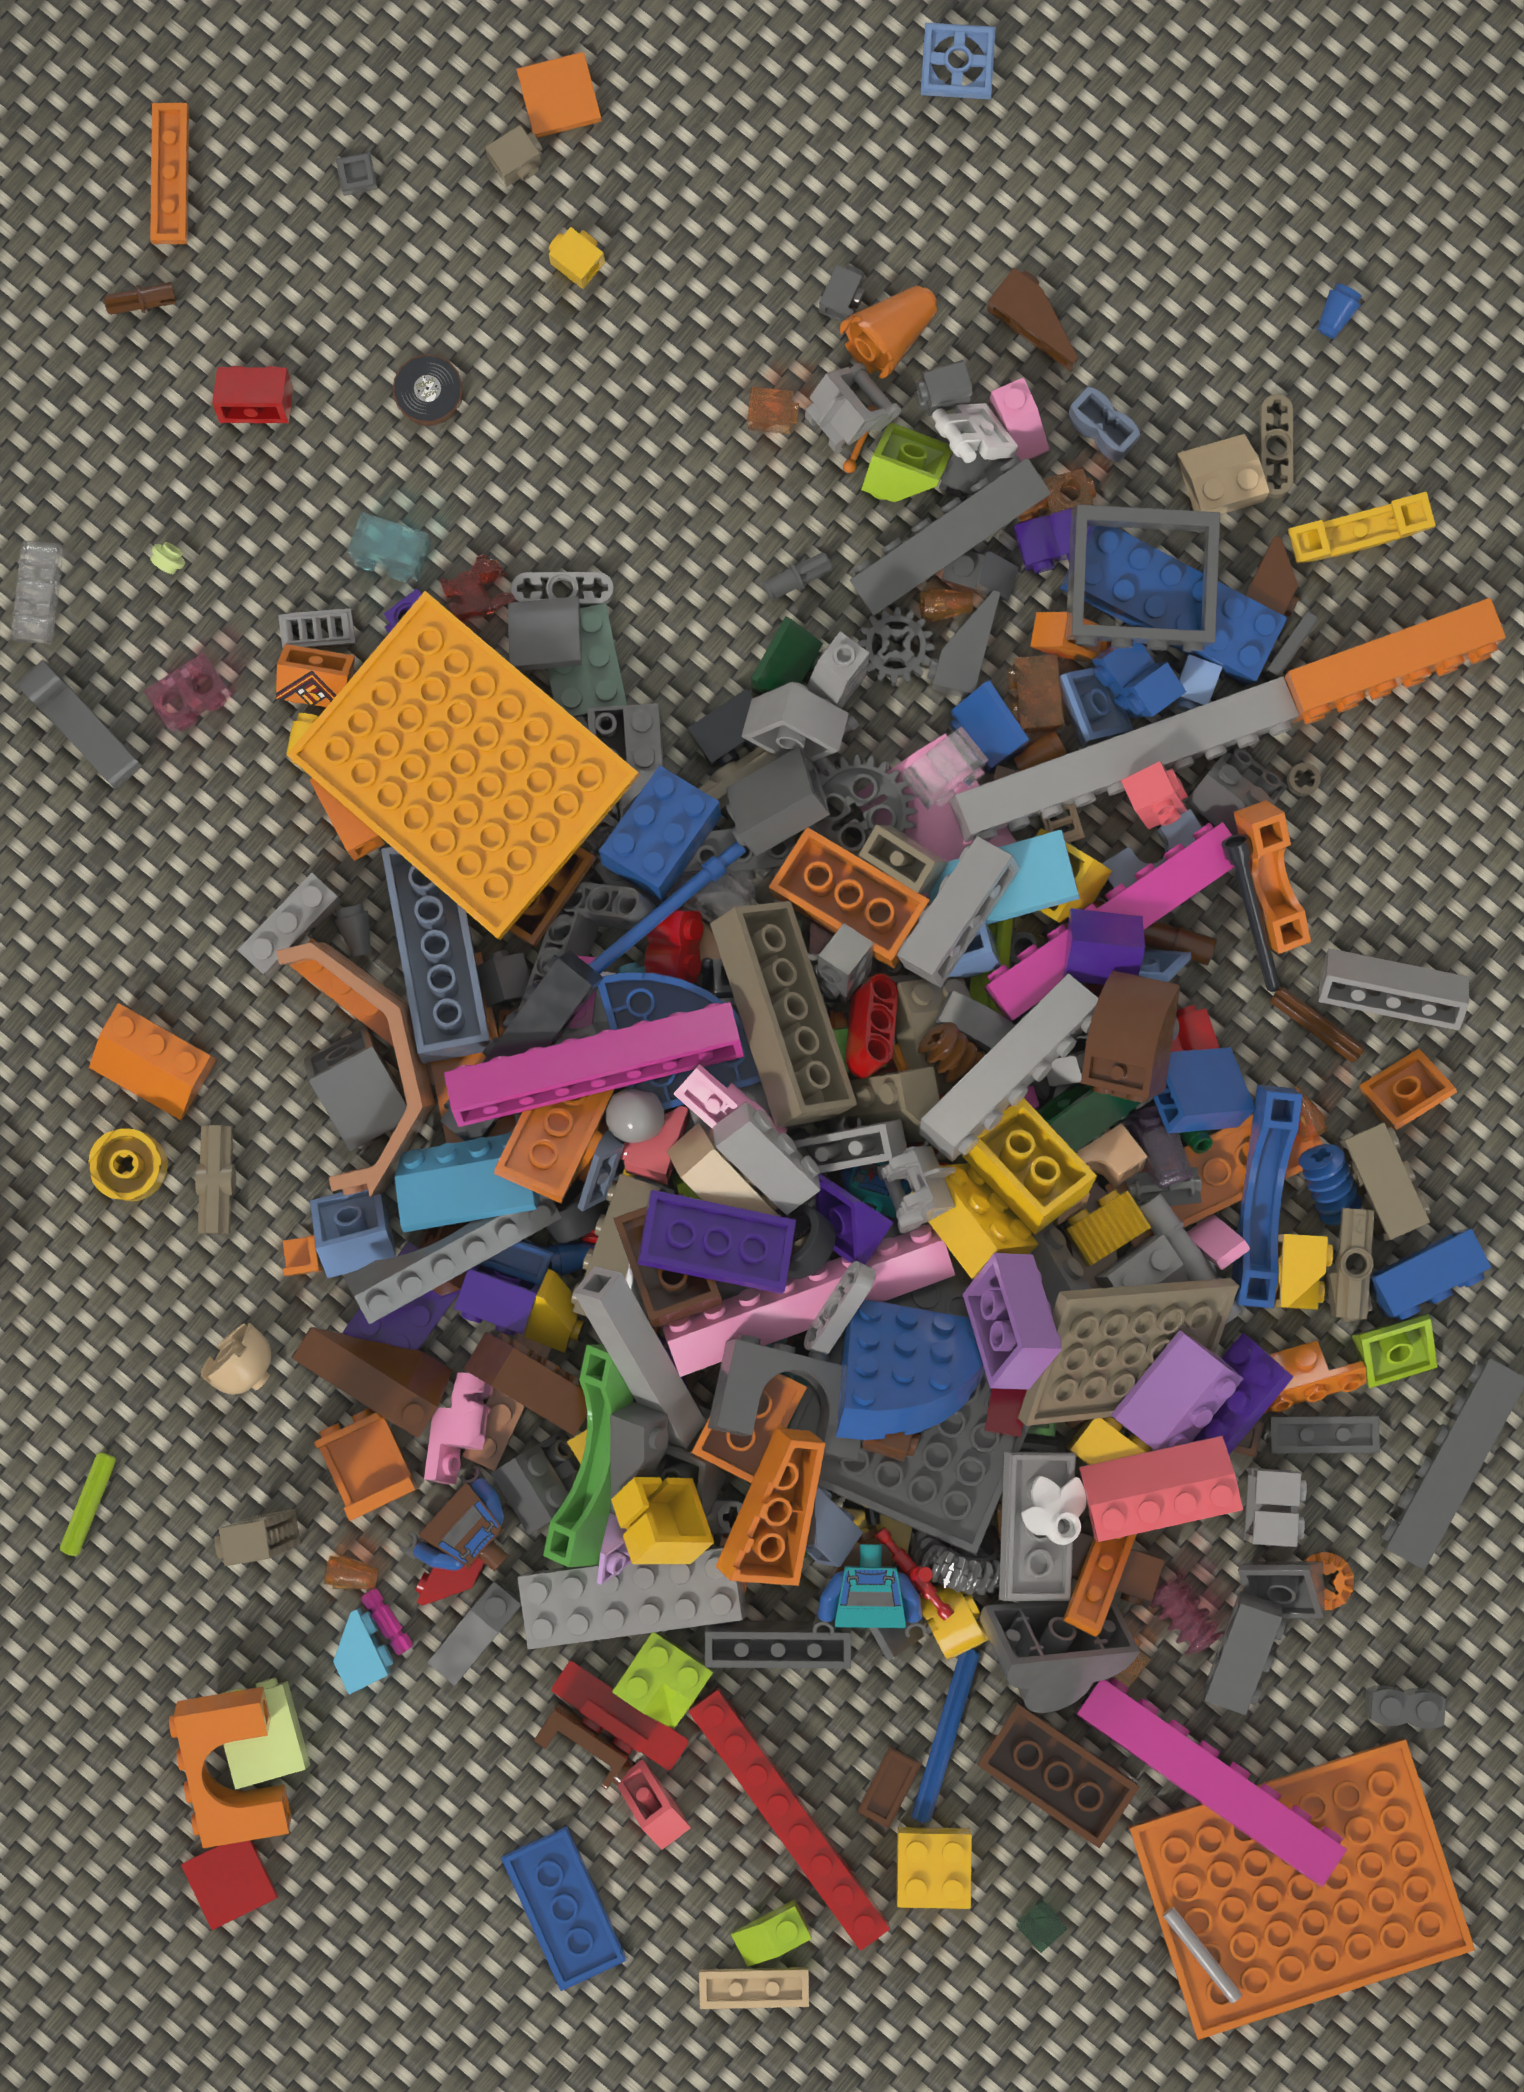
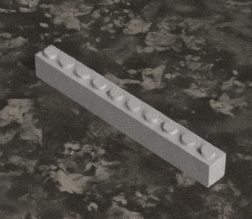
(1103, 765)

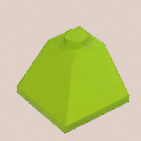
(905, 464)

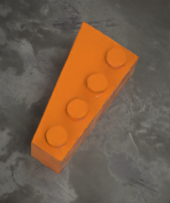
(777, 1512)

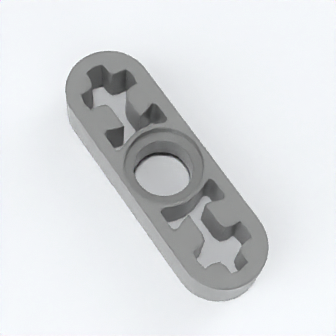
(553, 577)
(839, 1308)

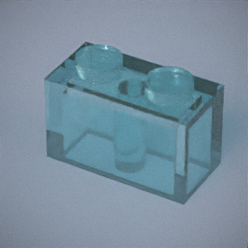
(389, 547)

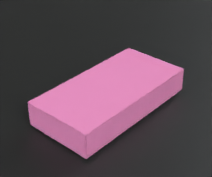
(1218, 1241)

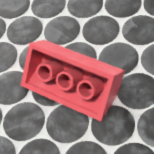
(1160, 1488)

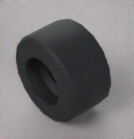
(573, 1221)

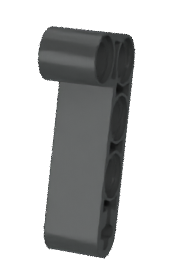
(79, 724)

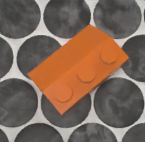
(150, 1061)

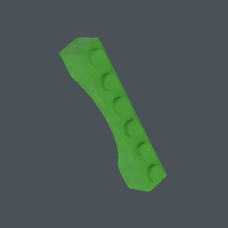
(581, 1522)

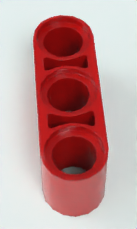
(871, 1026)

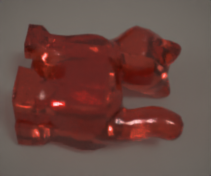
(470, 587)

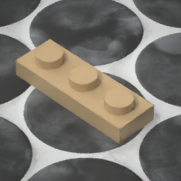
(754, 1988)

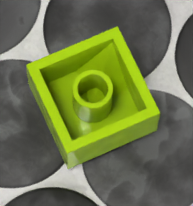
(663, 1679)

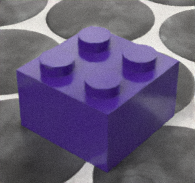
(497, 1299)

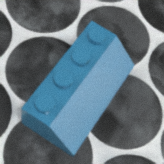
(457, 1185)

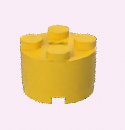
(107, 1167)
(960, 1630)

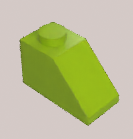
(772, 1934)

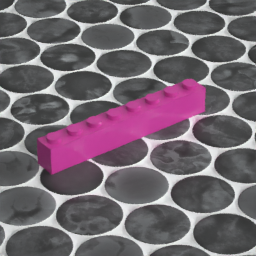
(1152, 897)
(593, 1064)
(1212, 1782)

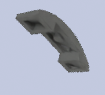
(982, 1027)

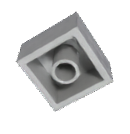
(794, 719)

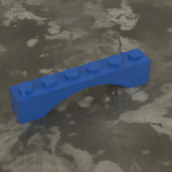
(1269, 1150)

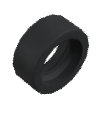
(818, 1245)

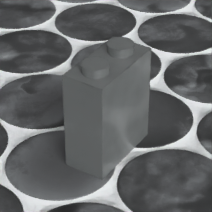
(776, 802)

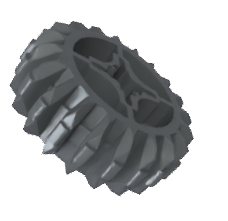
(958, 1567)

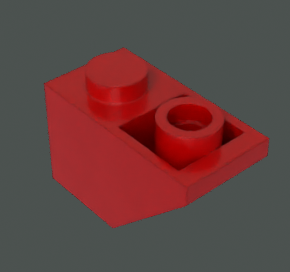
(444, 1583)

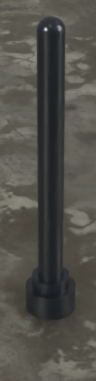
(1238, 851)

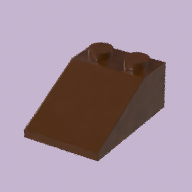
(665, 1293)

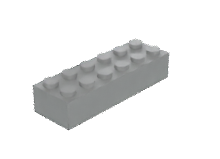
(571, 1606)

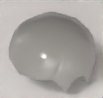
(635, 1115)

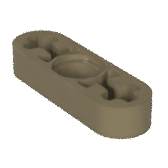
(1285, 420)

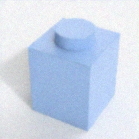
(1199, 681)

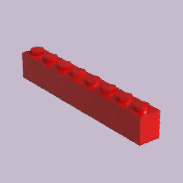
(789, 1818)

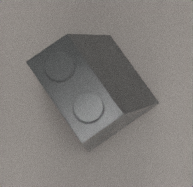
(356, 1088)

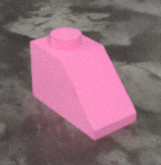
(1021, 418)

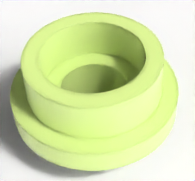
(167, 557)

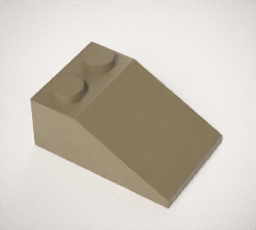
(915, 1016)

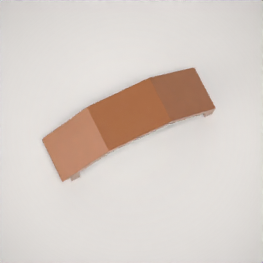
(413, 1073)

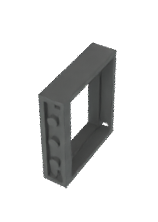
(1144, 519)

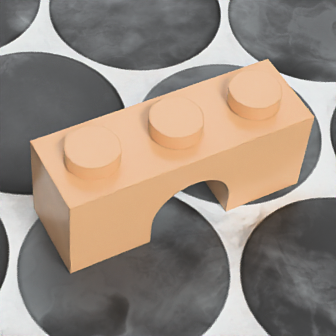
(1113, 1156)

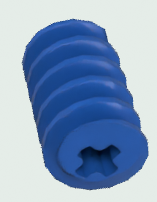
(1329, 1182)

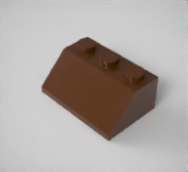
(548, 904)

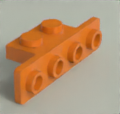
(1312, 1377)

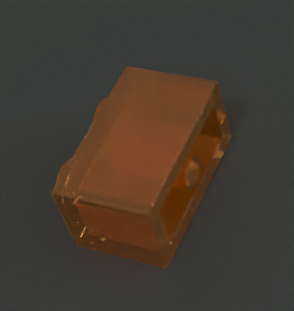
(1036, 693)

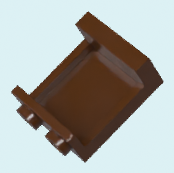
(600, 1745)

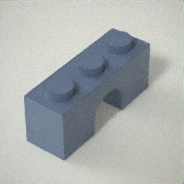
(1126, 864)

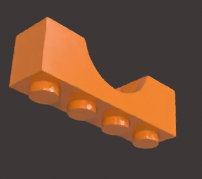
(1280, 909)

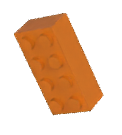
(842, 888)

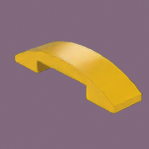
(1362, 529)

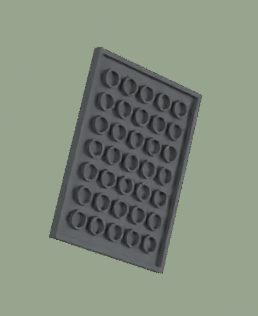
(956, 1467)

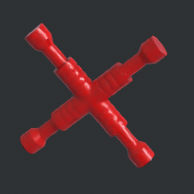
(918, 1575)

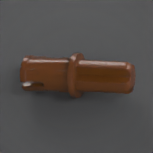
(141, 298)

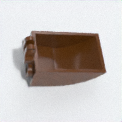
(1131, 1037)

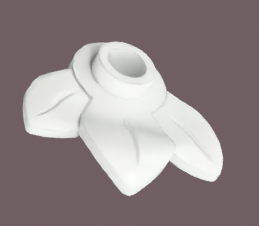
(1054, 1504)

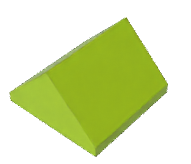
(1397, 1349)

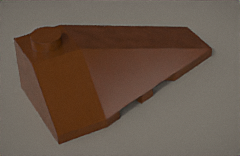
(386, 1378)

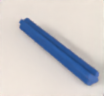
(945, 1736)

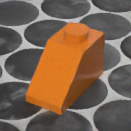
(1050, 637)

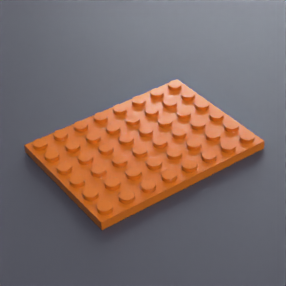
(1277, 1930)

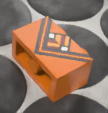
(312, 675)

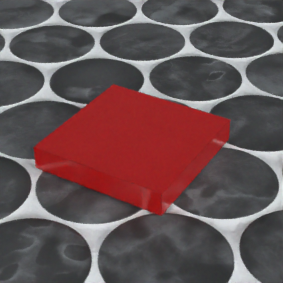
(229, 1881)

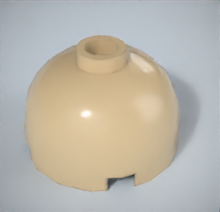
(240, 1363)

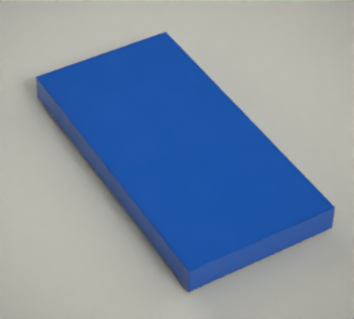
(564, 1908)

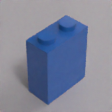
(1204, 1092)

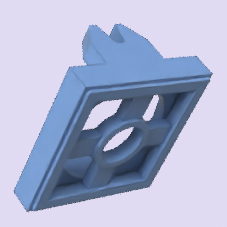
(937, 32)

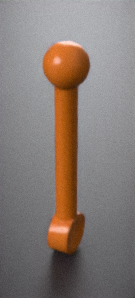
(850, 464)

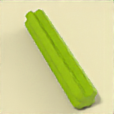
(87, 1504)

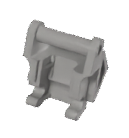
(841, 411)
(926, 1181)

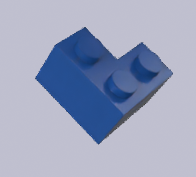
(1137, 681)

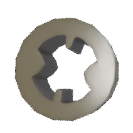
(1301, 769)

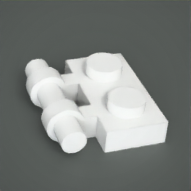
(981, 432)

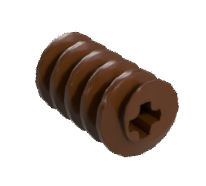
(950, 1050)

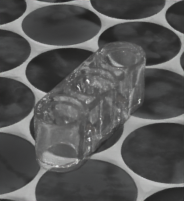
(37, 592)

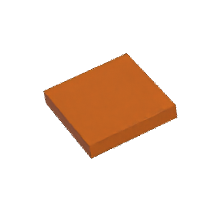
(559, 95)

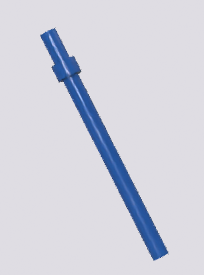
(711, 870)

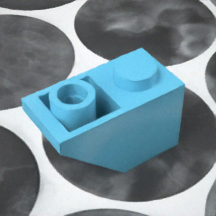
(359, 1655)

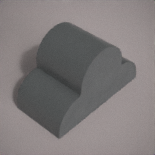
(1052, 1659)

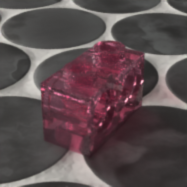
(184, 684)

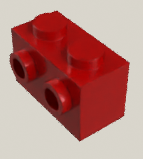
(252, 394)

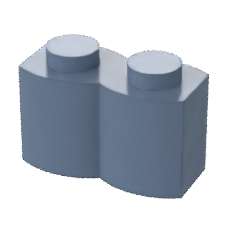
(1096, 419)

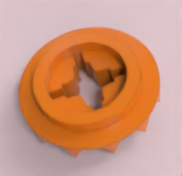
(1342, 1581)

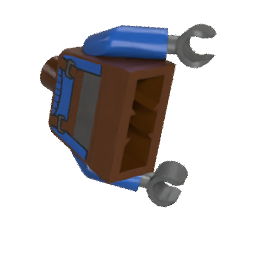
(463, 1529)

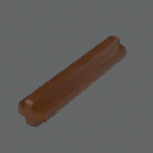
(1317, 1024)

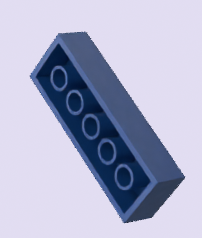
(1164, 593)

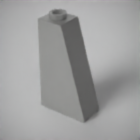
(839, 671)

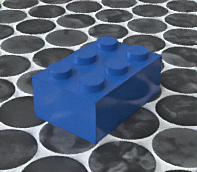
(660, 833)
(1428, 1274)

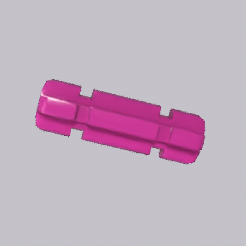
(386, 1621)

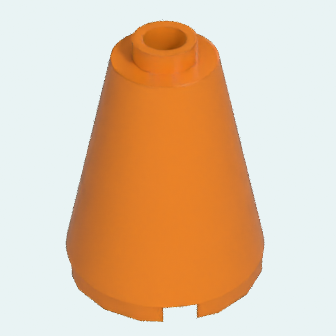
(888, 329)

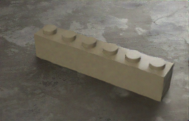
(258, 1537)

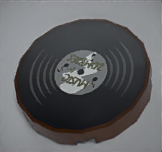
(428, 389)

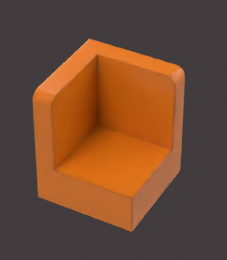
(301, 1256)

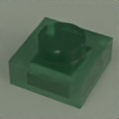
(1041, 1926)

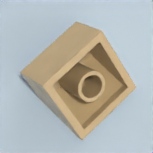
(1223, 475)

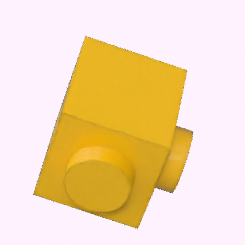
(576, 256)

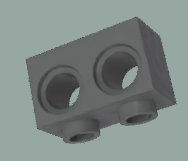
(844, 963)

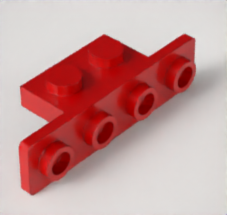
(626, 1723)

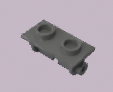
(1181, 1193)

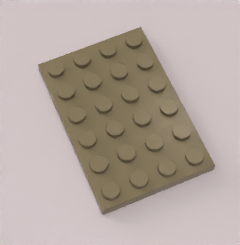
(1115, 1338)

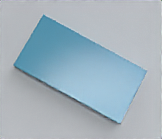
(1041, 883)

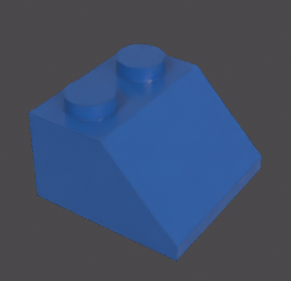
(990, 725)

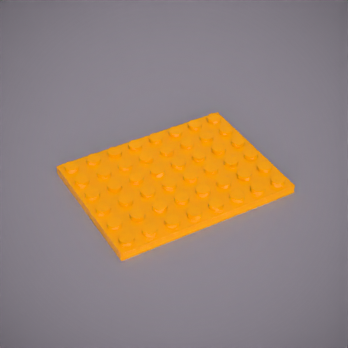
(463, 765)

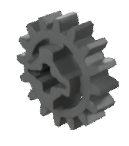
(906, 657)

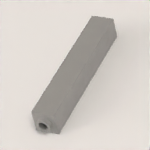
(638, 1352)

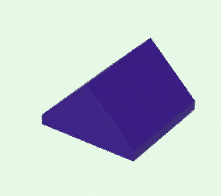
(1102, 944)
(856, 1224)

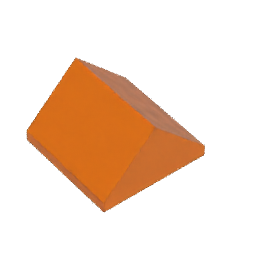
(1406, 1090)

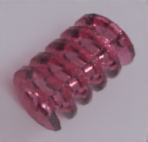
(1185, 1616)

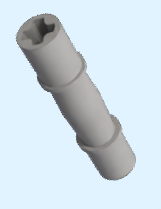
(1166, 1223)

